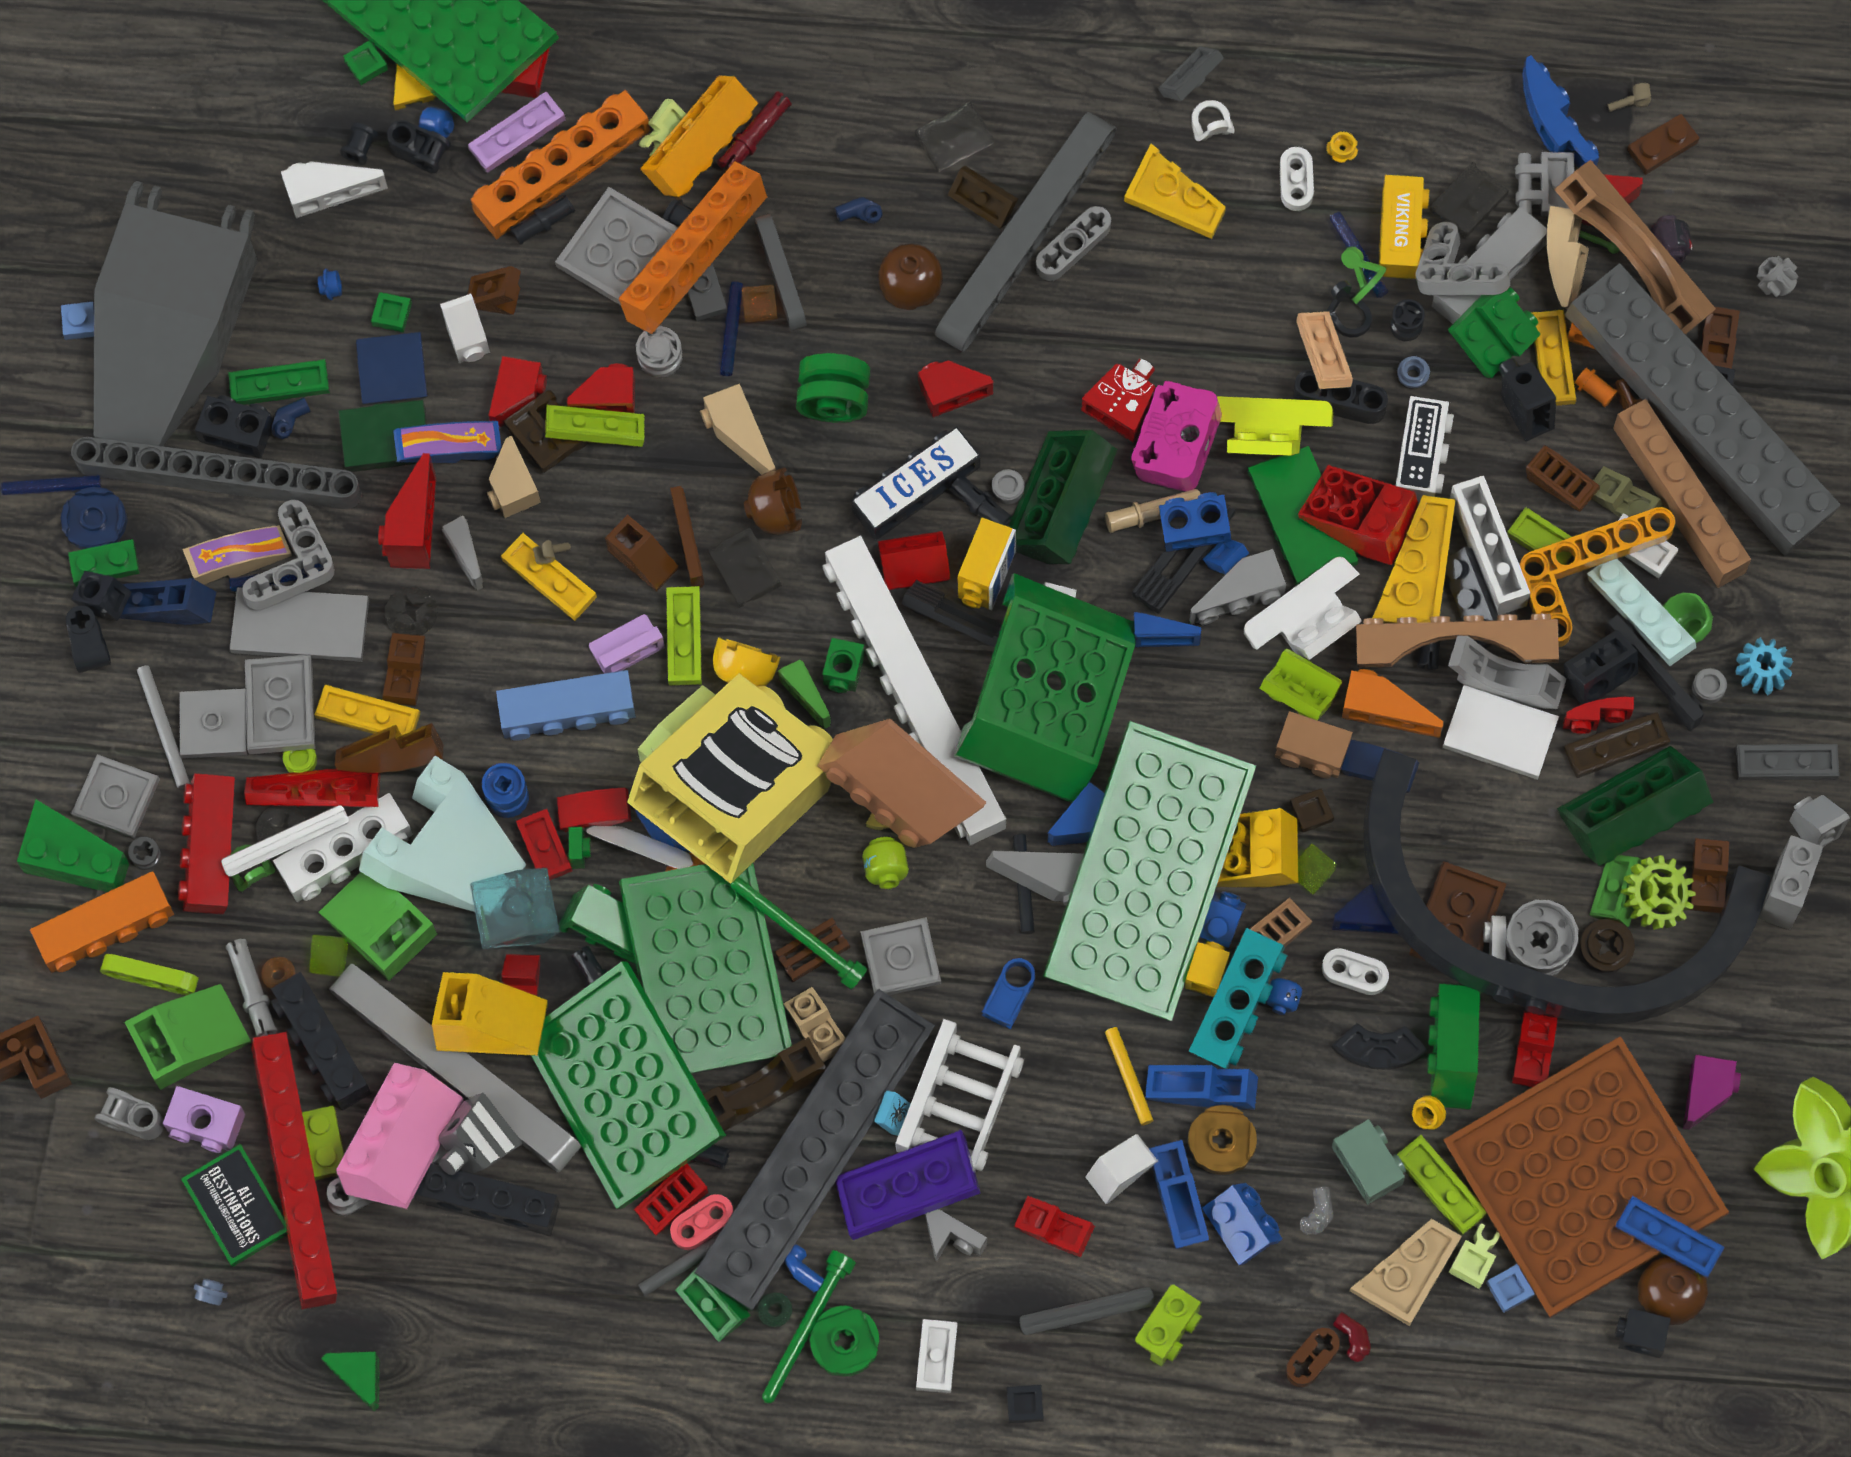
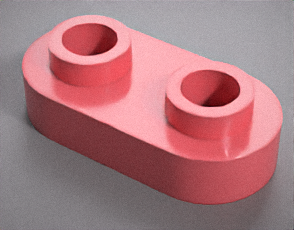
(701, 1222)

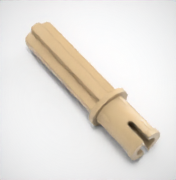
(1142, 513)

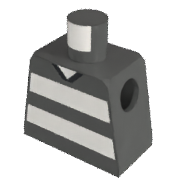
(476, 1137)

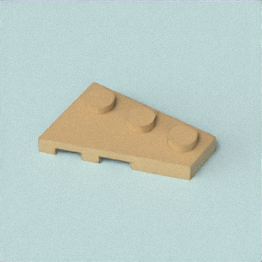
(1409, 1273)

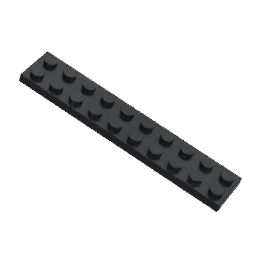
(813, 1150)

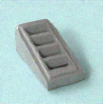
(460, 543)

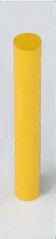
(1129, 1076)

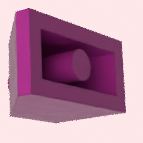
(1709, 1087)

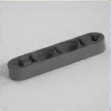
(780, 272)

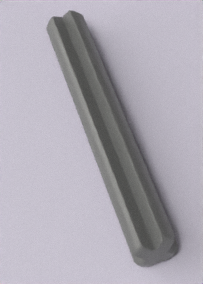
(1086, 1310)

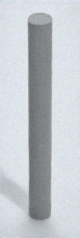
(163, 726)

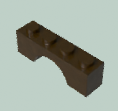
(782, 1077)

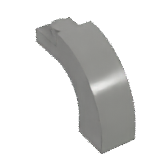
(1523, 683)

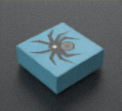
(892, 1112)

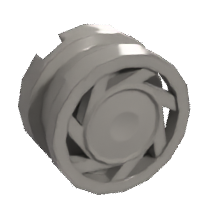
(660, 352)

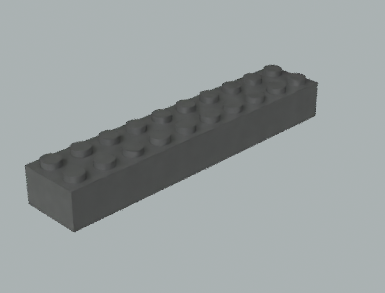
(1702, 409)

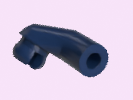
(860, 208)

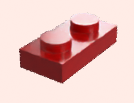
(544, 844)

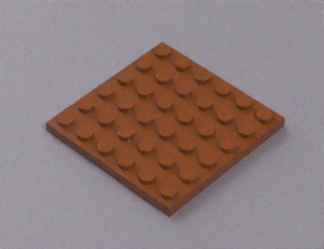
(1565, 1165)

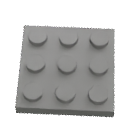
(614, 244)

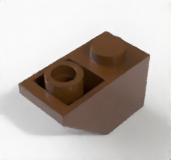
(641, 553)

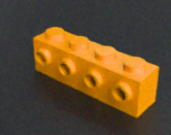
(699, 136)

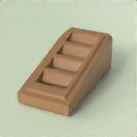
(1278, 913)

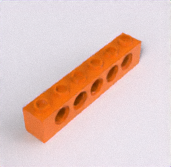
(554, 180)
(693, 247)

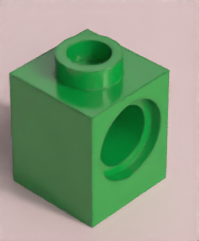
(843, 652)

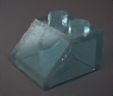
(515, 909)

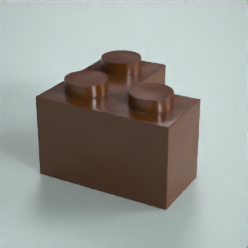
(32, 1050)

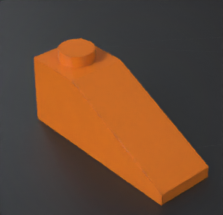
(1382, 703)

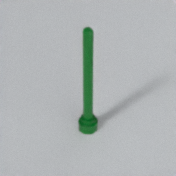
(849, 971)
(838, 1267)

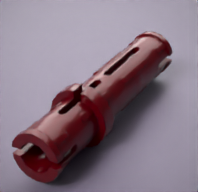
(745, 143)

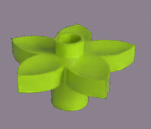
(1817, 1164)

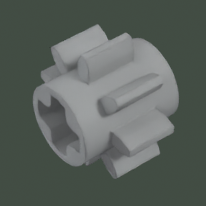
(1777, 276)

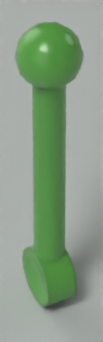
(1610, 245)

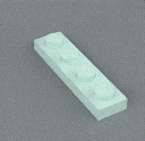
(1642, 611)

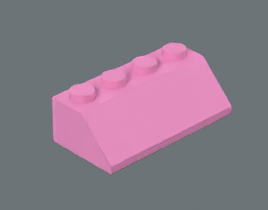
(398, 1137)

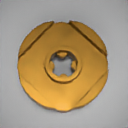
(1234, 1155)

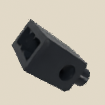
(1528, 398)

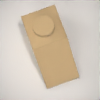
(511, 482)

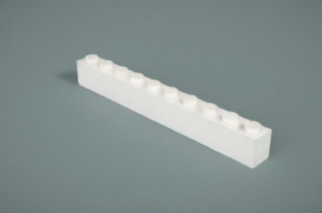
(907, 675)

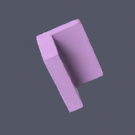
(627, 645)

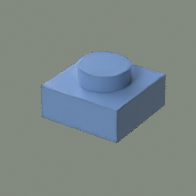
(78, 320)
(1510, 1288)

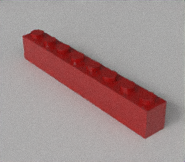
(294, 1170)

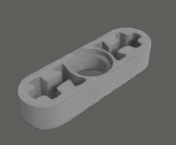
(1050, 252)

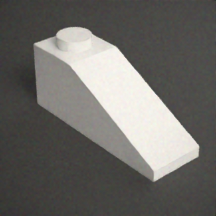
(324, 185)

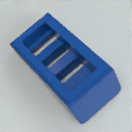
(1158, 631)

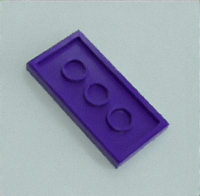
(907, 1185)

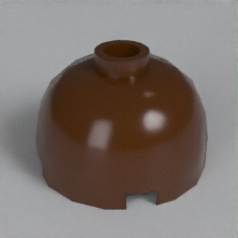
(910, 276)
(773, 503)
(1672, 1290)

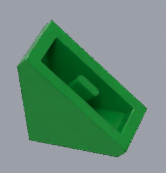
(358, 1372)

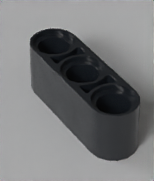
(1354, 406)

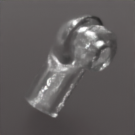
(1321, 1214)

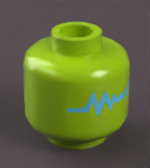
(885, 862)

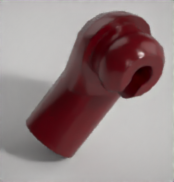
(1357, 1336)

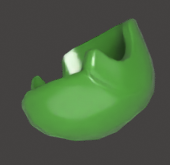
(1691, 614)

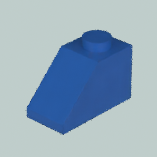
(1078, 819)

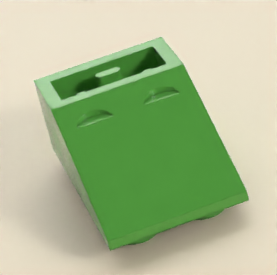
(379, 924)
(187, 1034)

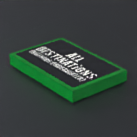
(236, 1205)

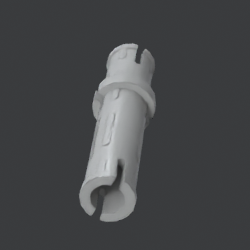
(255, 1001)

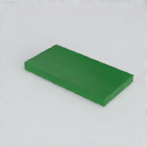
(1283, 489)

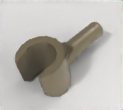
(1640, 98)
(546, 552)

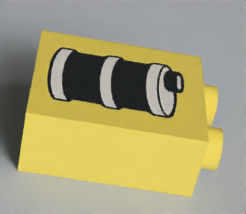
(733, 777)

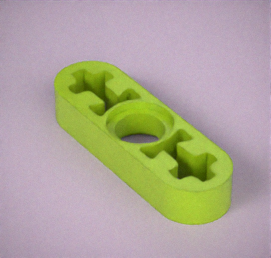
(149, 974)

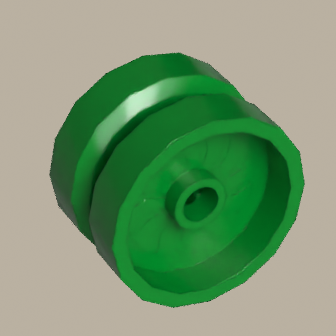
(833, 387)

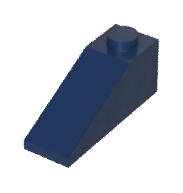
(170, 602)

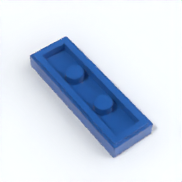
(1669, 1237)

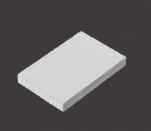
(1500, 732)

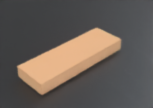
(1324, 350)

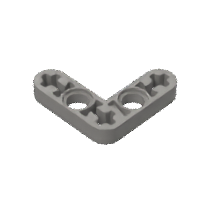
(1432, 274)
(305, 559)

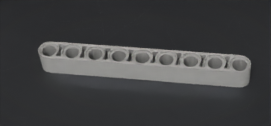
(454, 1069)

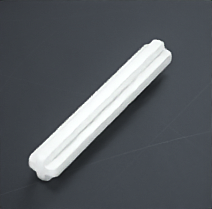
(284, 840)

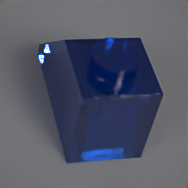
(1363, 915)

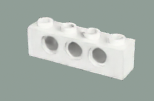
(336, 868)

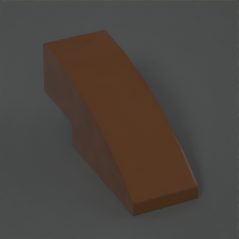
(391, 751)

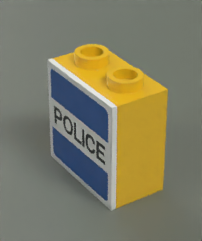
(986, 564)

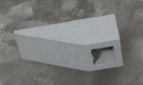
(1248, 583)

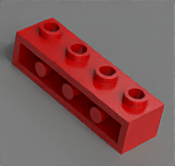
(208, 842)

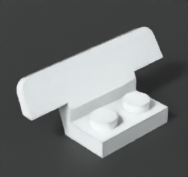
(1309, 614)

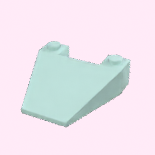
(451, 850)

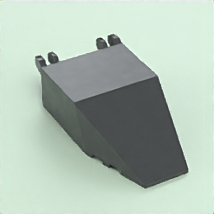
(164, 316)

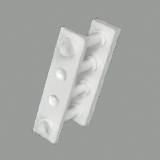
(937, 1073)

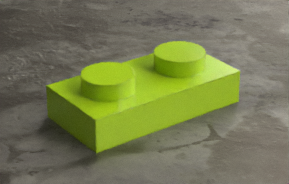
(323, 1141)

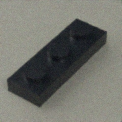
(1469, 587)

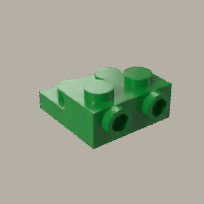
(1495, 330)

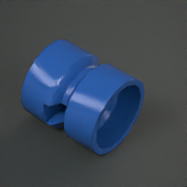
(505, 790)

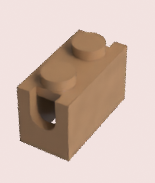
(1313, 745)

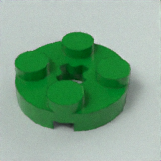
(853, 1323)

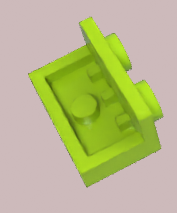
(1301, 685)
(1168, 1323)

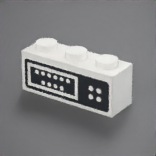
(1424, 446)

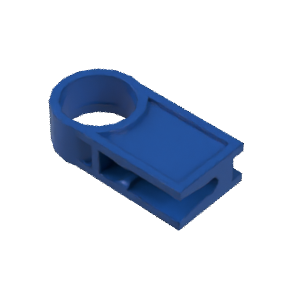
(1006, 999)

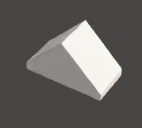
(1120, 1168)

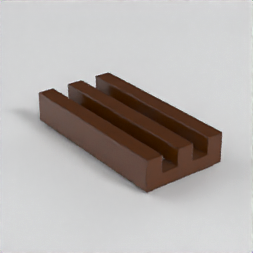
(787, 964)

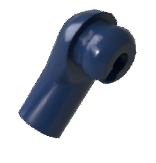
(286, 417)

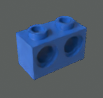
(1196, 531)

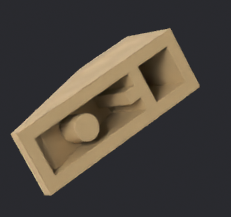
(736, 427)

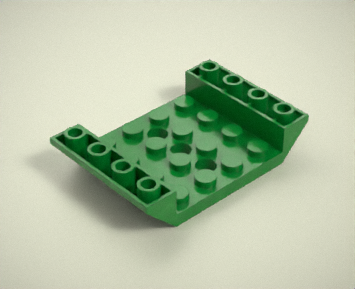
(1022, 723)

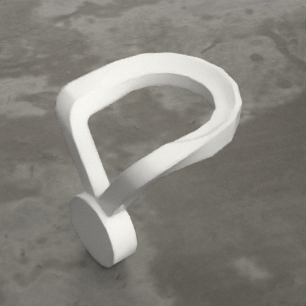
(1221, 126)

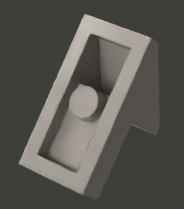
(944, 1227)

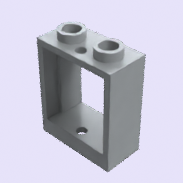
(1790, 882)

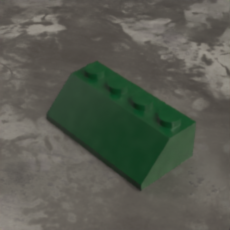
(1061, 494)
(1636, 805)

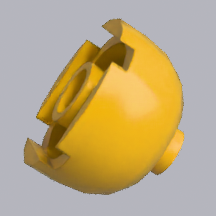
(735, 658)

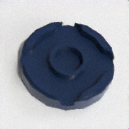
(93, 518)

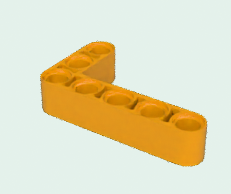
(1586, 559)

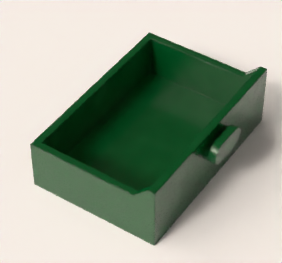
(369, 433)

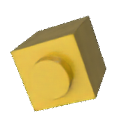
(1207, 968)

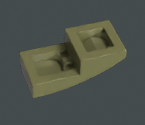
(1621, 496)

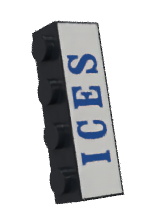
(914, 483)

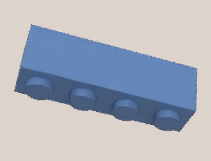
(566, 705)

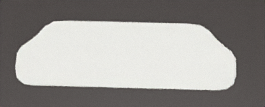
(642, 845)

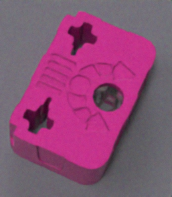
(1165, 436)

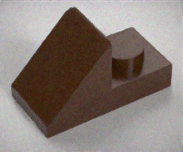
(496, 290)

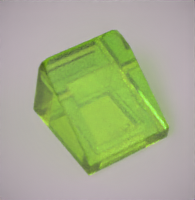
(1314, 868)
(328, 955)

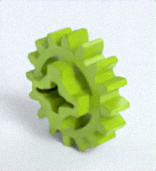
(1671, 898)

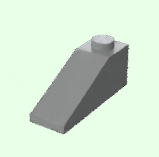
(1041, 872)

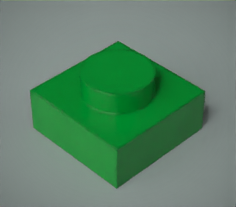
(365, 62)
(391, 312)
(578, 847)

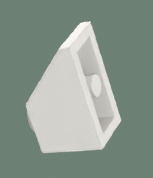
(465, 329)

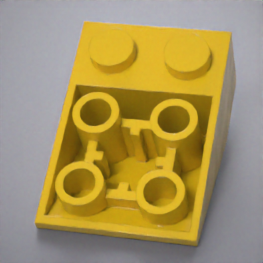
(1262, 851)
(486, 1016)

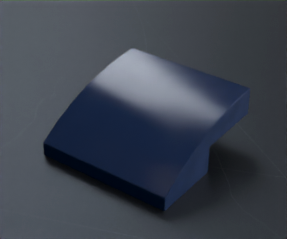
(391, 368)

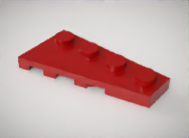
(314, 788)

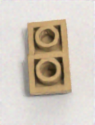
(815, 1022)

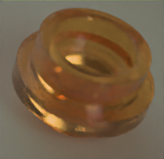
(273, 965)

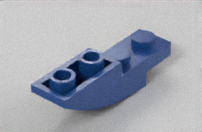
(1548, 111)

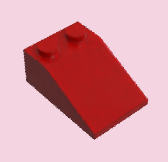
(409, 520)

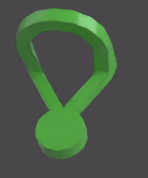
(1353, 259)
(254, 875)

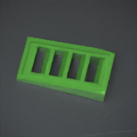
(800, 684)

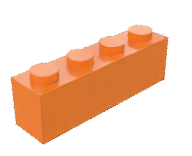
(102, 922)

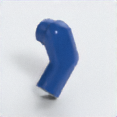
(800, 1271)

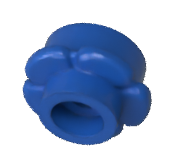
(330, 284)

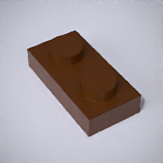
(1663, 144)

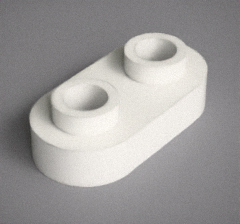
(1296, 181)
(1495, 935)
(1356, 969)

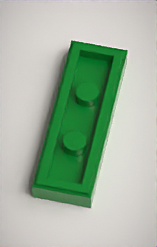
(279, 382)

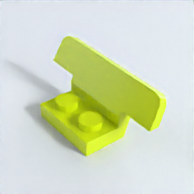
(1271, 424)

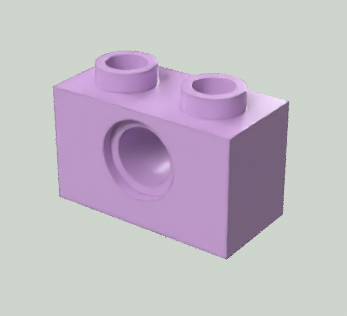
(189, 1106)

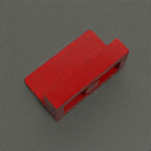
(913, 559)

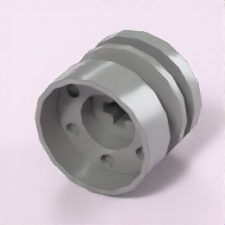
(1546, 921)

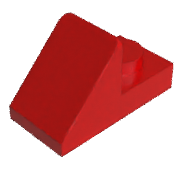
(522, 972)

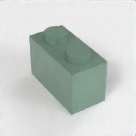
(1369, 1161)

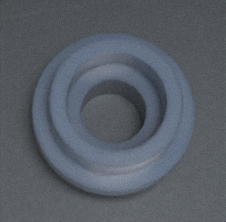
(1413, 363)
(210, 1292)

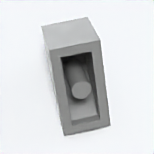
(1819, 820)

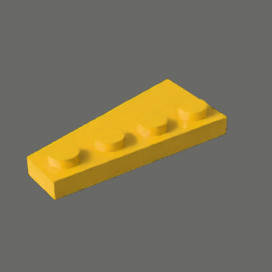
(1420, 567)

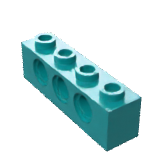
(1251, 947)

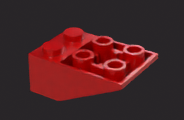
(1361, 513)

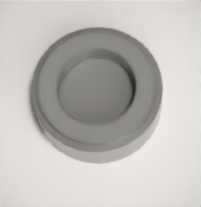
(1007, 486)
(1709, 685)

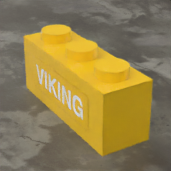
(1402, 225)

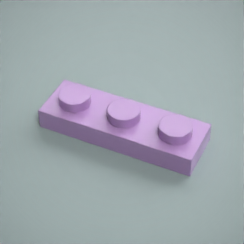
(516, 132)

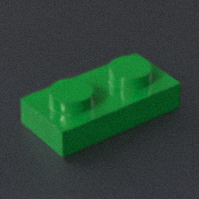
(111, 560)

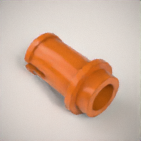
(1595, 387)

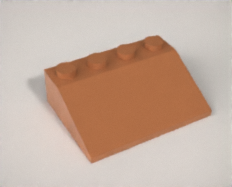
(899, 782)

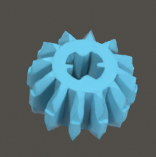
(1777, 666)

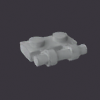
(1552, 170)

